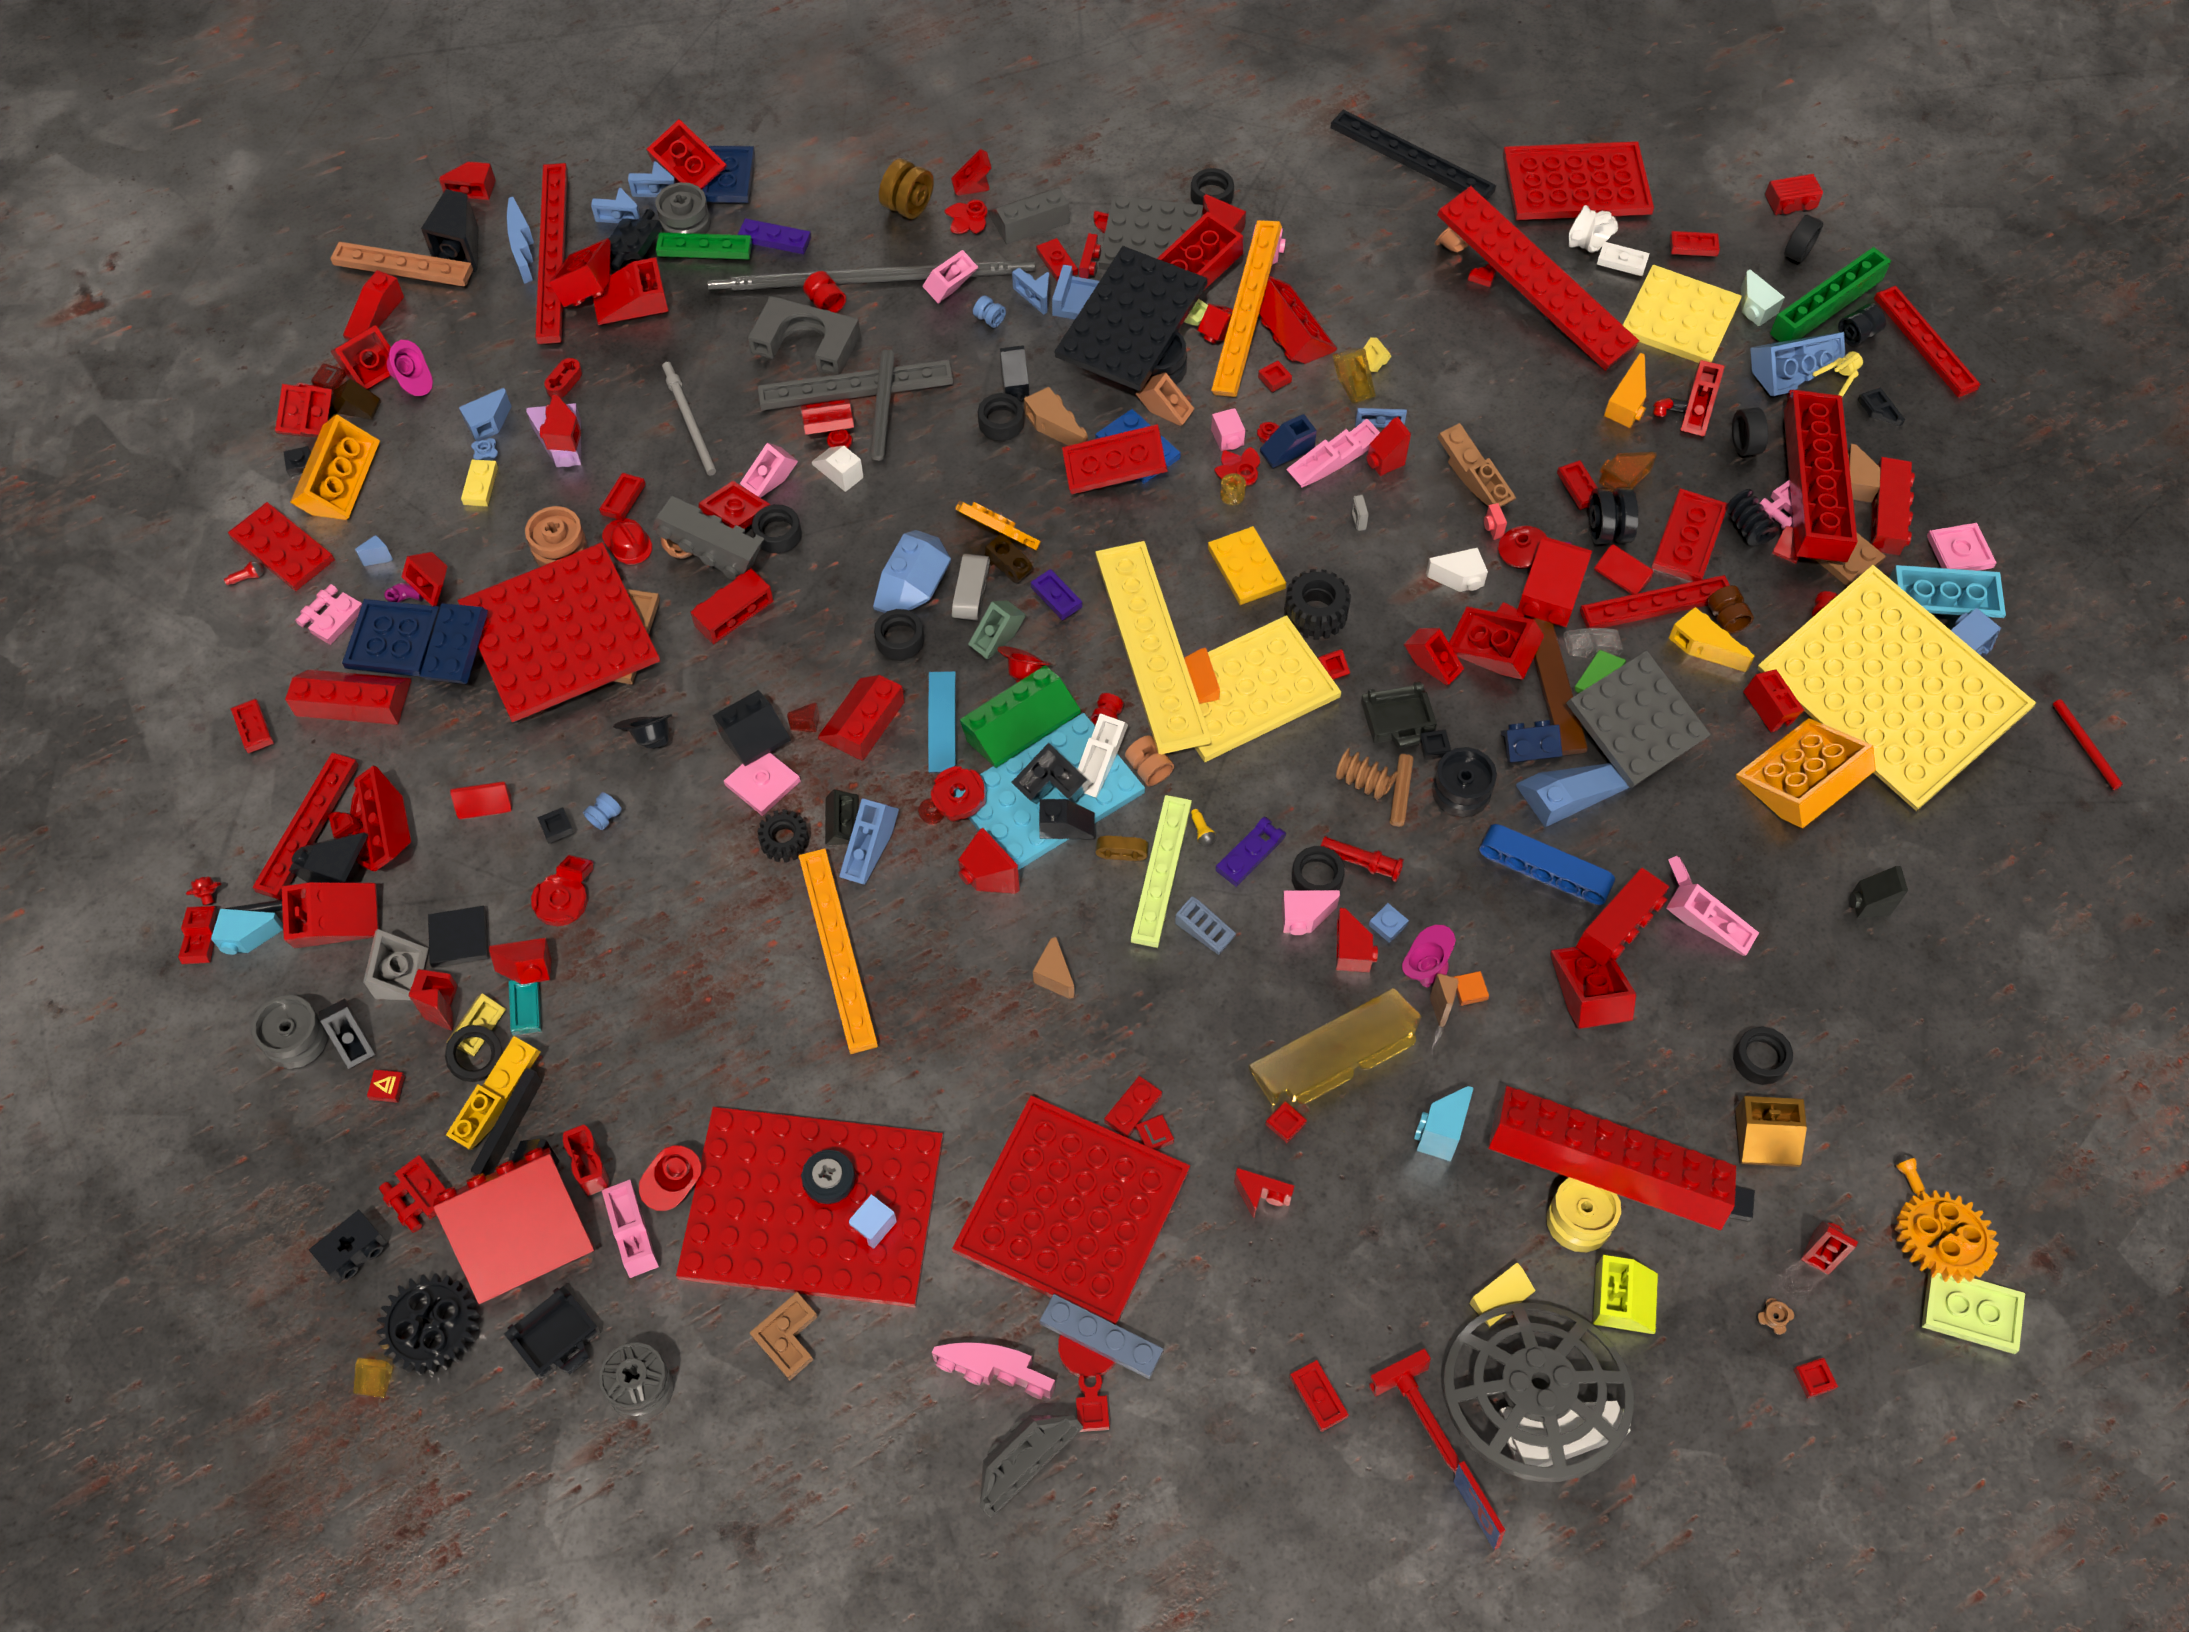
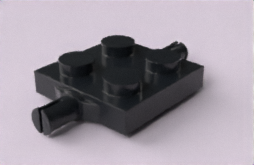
(633, 238)

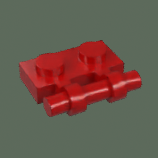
(422, 1186)

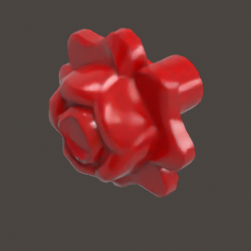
(203, 889)

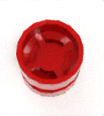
(824, 292)

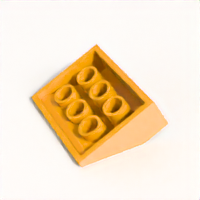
(1808, 771)

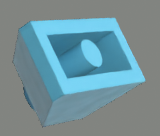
(244, 930)

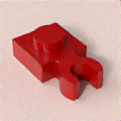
(1092, 1409)

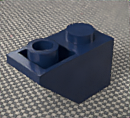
(1289, 441)

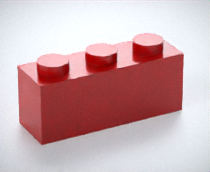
(732, 606)

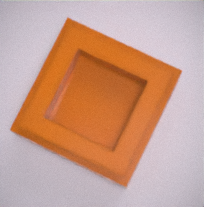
(1471, 988)

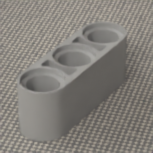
(970, 587)

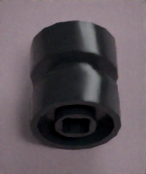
(1862, 324)

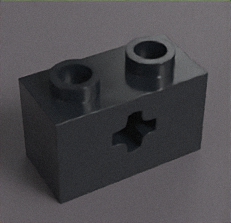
(333, 1248)

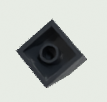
(751, 728)

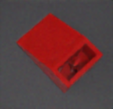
(632, 293)
(328, 913)

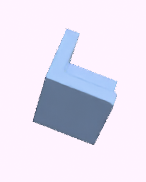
(873, 1220)

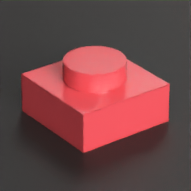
(1495, 521)

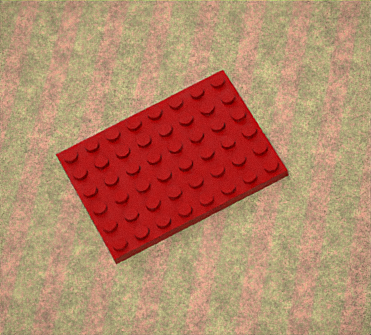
(764, 1231)

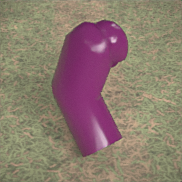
(401, 592)

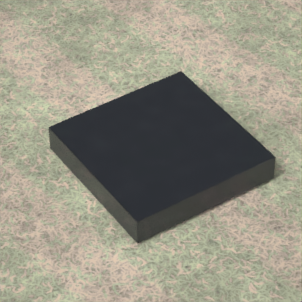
(457, 936)

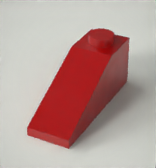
(375, 303)
(1702, 398)
(1828, 1247)

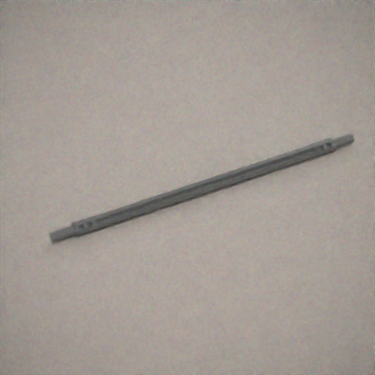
(860, 275)

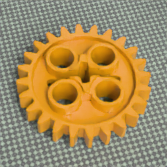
(1959, 1254)

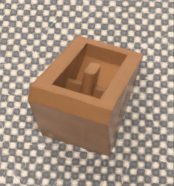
(1053, 972)

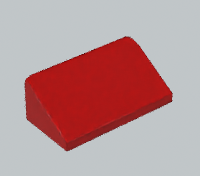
(1624, 570)
(481, 800)
(433, 1007)

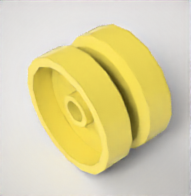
(1582, 1215)

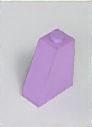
(560, 458)

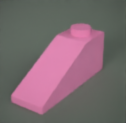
(1712, 918)

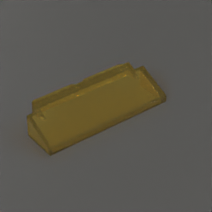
(1332, 1051)

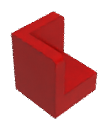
(431, 980)

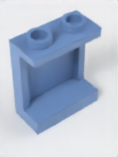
(1071, 294)

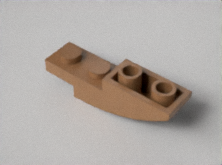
(1473, 469)

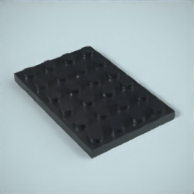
(1131, 318)

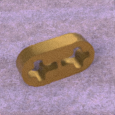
(1121, 848)

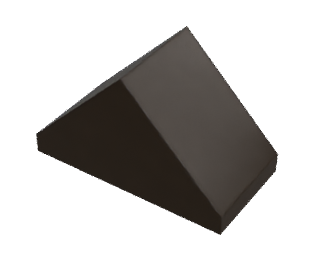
(354, 401)

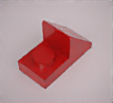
(972, 175)
(1255, 1186)

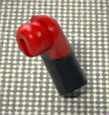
(1665, 404)

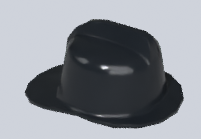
(647, 731)

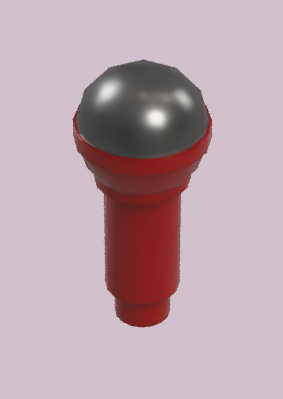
(252, 570)

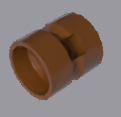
(1731, 610)

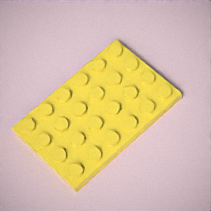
(1263, 685)

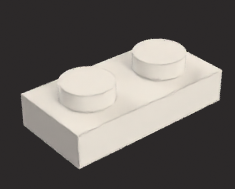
(1623, 258)

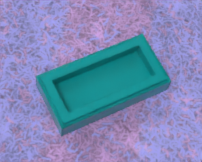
(524, 1008)

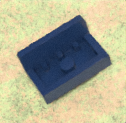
(1532, 742)

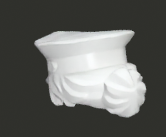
(1592, 229)

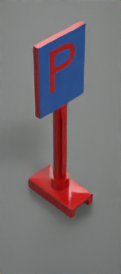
(1401, 1375)

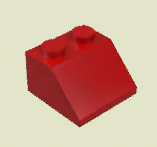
(364, 357)

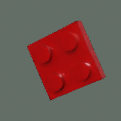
(733, 505)

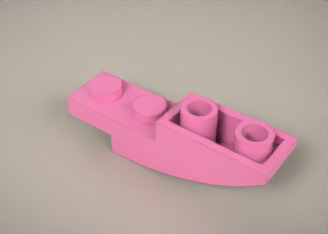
(983, 1360)

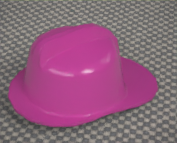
(409, 368)
(1429, 954)

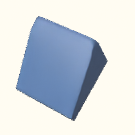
(373, 552)

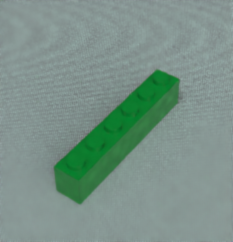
(1830, 296)

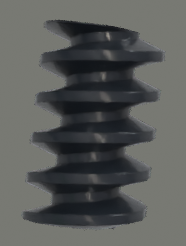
(1750, 518)

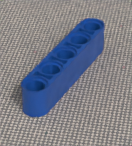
(1547, 864)

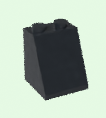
(452, 229)

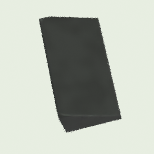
(840, 817)

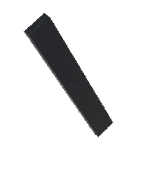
(1410, 154)

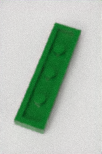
(704, 245)

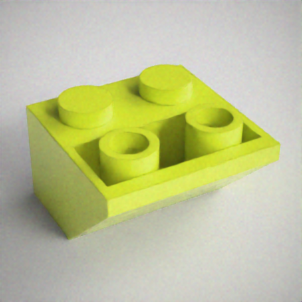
(1625, 1295)

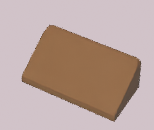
(1443, 996)

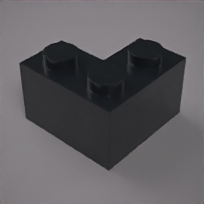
(1048, 770)

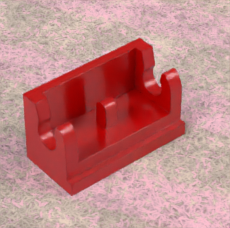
(1773, 700)

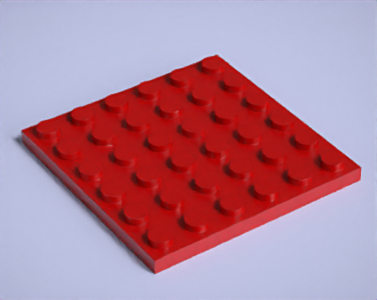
(560, 632)
(1072, 1209)

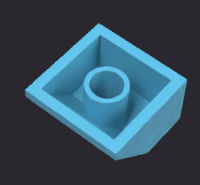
(1442, 1125)

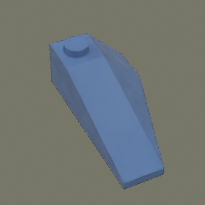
(1791, 362)
(1568, 791)

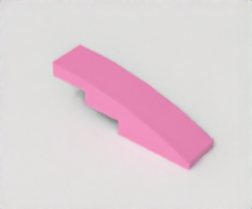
(1333, 455)

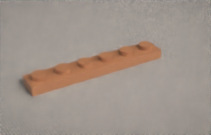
(402, 263)

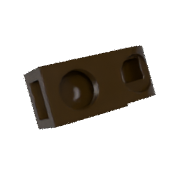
(1008, 558)

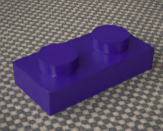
(1056, 594)

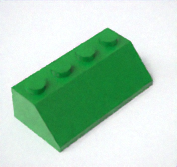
(1019, 716)

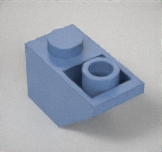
(487, 414)

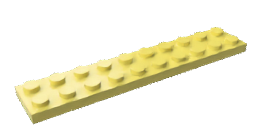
(1152, 648)

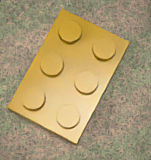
(1246, 565)

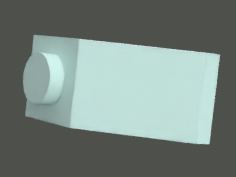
(1759, 299)

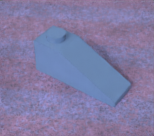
(868, 839)

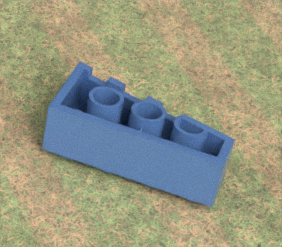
(1977, 631)

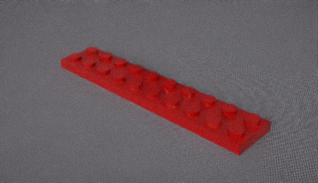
(1538, 278)

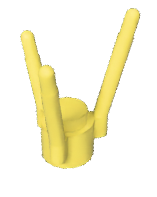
(1846, 366)

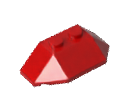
(381, 816)

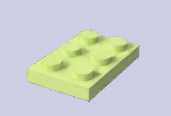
(1974, 1312)

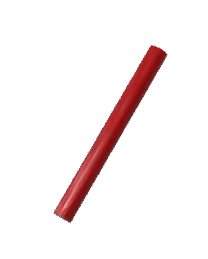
(2087, 744)

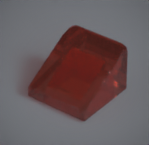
(804, 718)

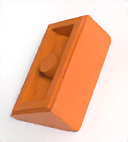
(1202, 676)

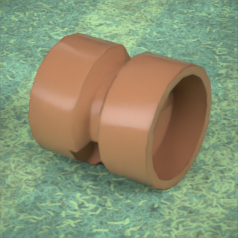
(1150, 765)

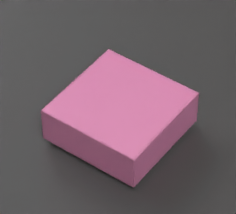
(1680, 871)

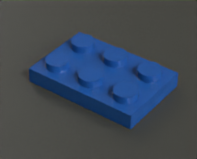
(1134, 421)

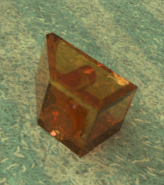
(1626, 469)

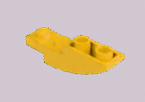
(489, 1100)

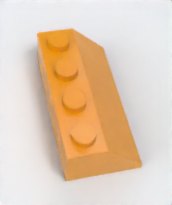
(335, 470)

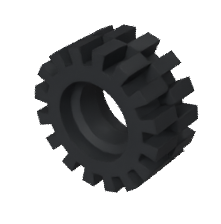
(780, 822)

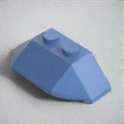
(911, 572)

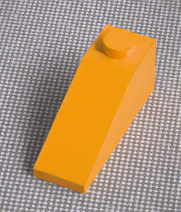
(1628, 399)

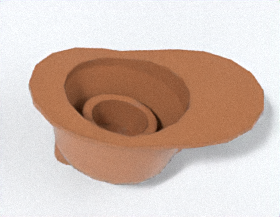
(1451, 241)

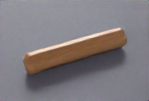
(1401, 790)

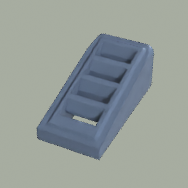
(1210, 918)

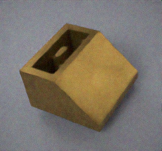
(1771, 1131)

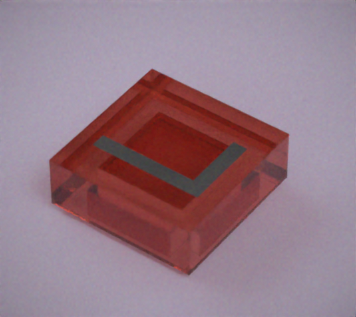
(328, 377)

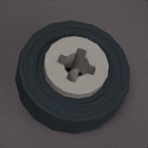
(830, 1187)

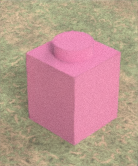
(1228, 429)

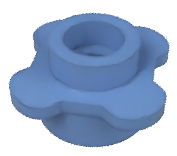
(485, 449)

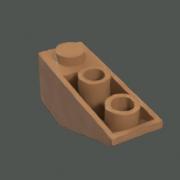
(1051, 418)

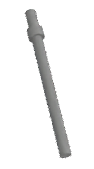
(674, 384)

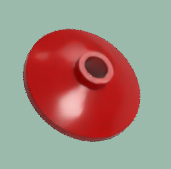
(1517, 553)

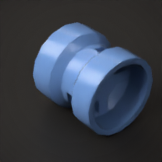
(989, 311)
(602, 811)

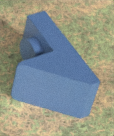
(650, 184)
(614, 210)
(1032, 290)

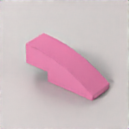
(629, 1229)

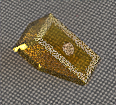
(1354, 374)

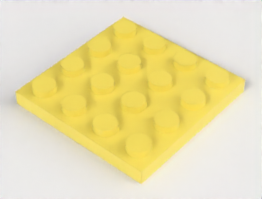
(1681, 314)

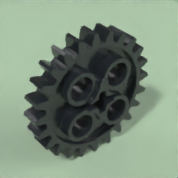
(453, 1331)

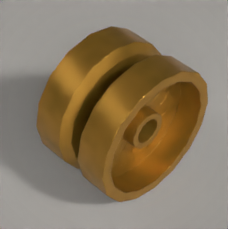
(906, 188)

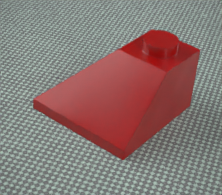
(988, 866)

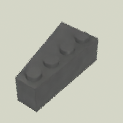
(707, 537)

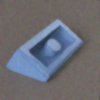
(1379, 417)

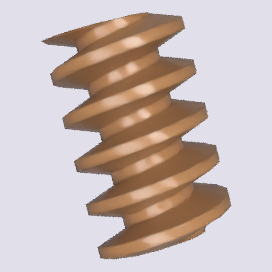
(1364, 775)

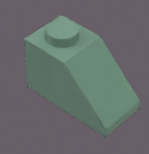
(996, 627)

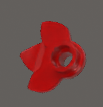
(967, 216)
(1243, 465)

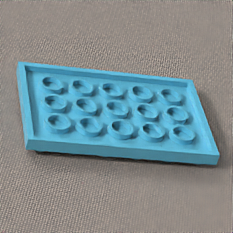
(1015, 819)

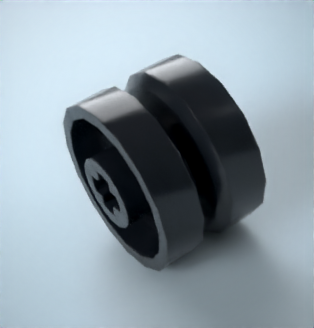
(1174, 360)
(1613, 515)
(1464, 782)

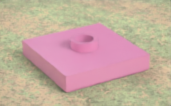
(1961, 548)
(762, 782)

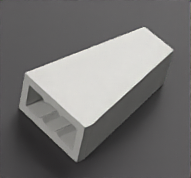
(1542, 1455)

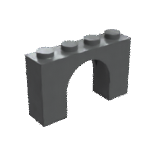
(784, 317)

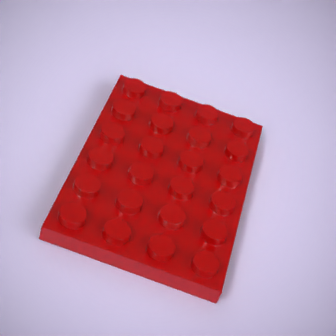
(1565, 177)

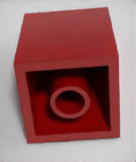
(1554, 581)

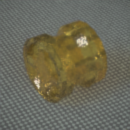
(1228, 494)

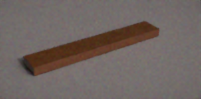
(1557, 691)

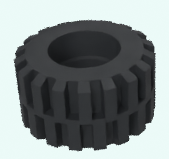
(1317, 587)

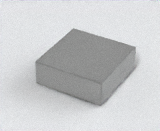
(1359, 512)

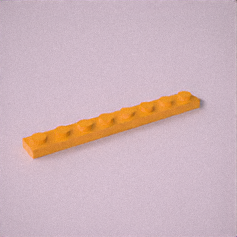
(1246, 308)
(838, 952)

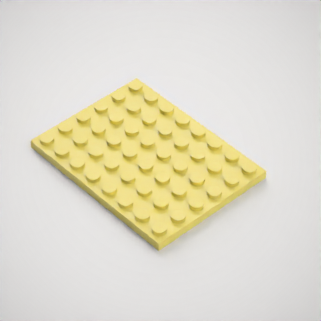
(1900, 683)

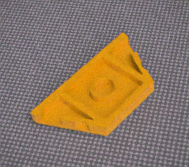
(996, 522)

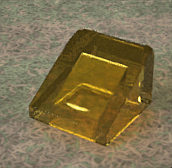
(371, 1377)

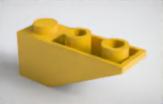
(1706, 640)

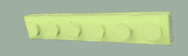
(1161, 871)

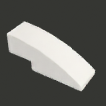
(1101, 751)

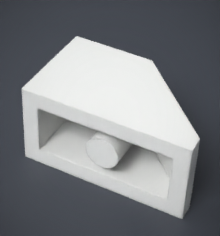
(840, 466)
(1458, 570)

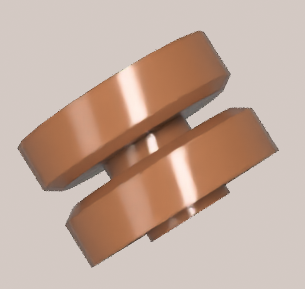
(554, 534)

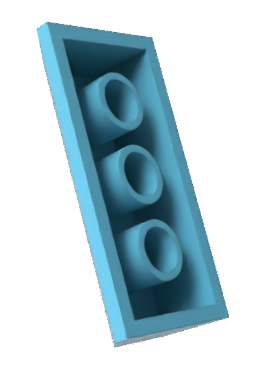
(1952, 589)

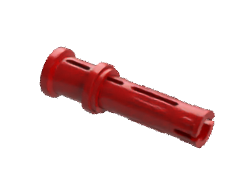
(1373, 861)

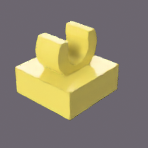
(1376, 354)

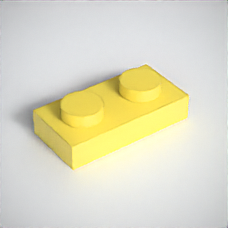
(479, 482)

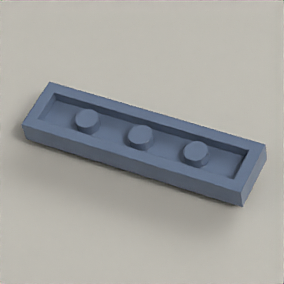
(1101, 1336)

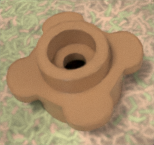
(1784, 1316)

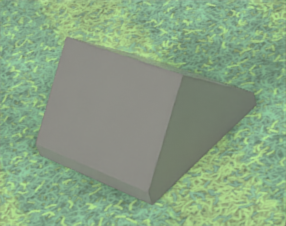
(393, 966)

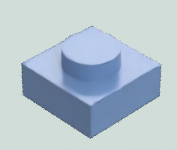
(1388, 922)

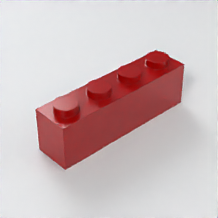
(1891, 507)
(1622, 917)

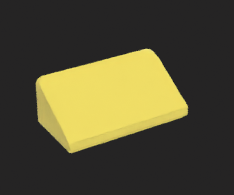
(482, 1013)
(1507, 1289)

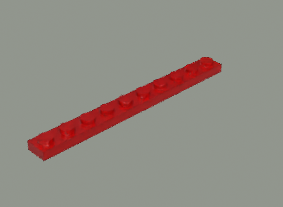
(551, 252)

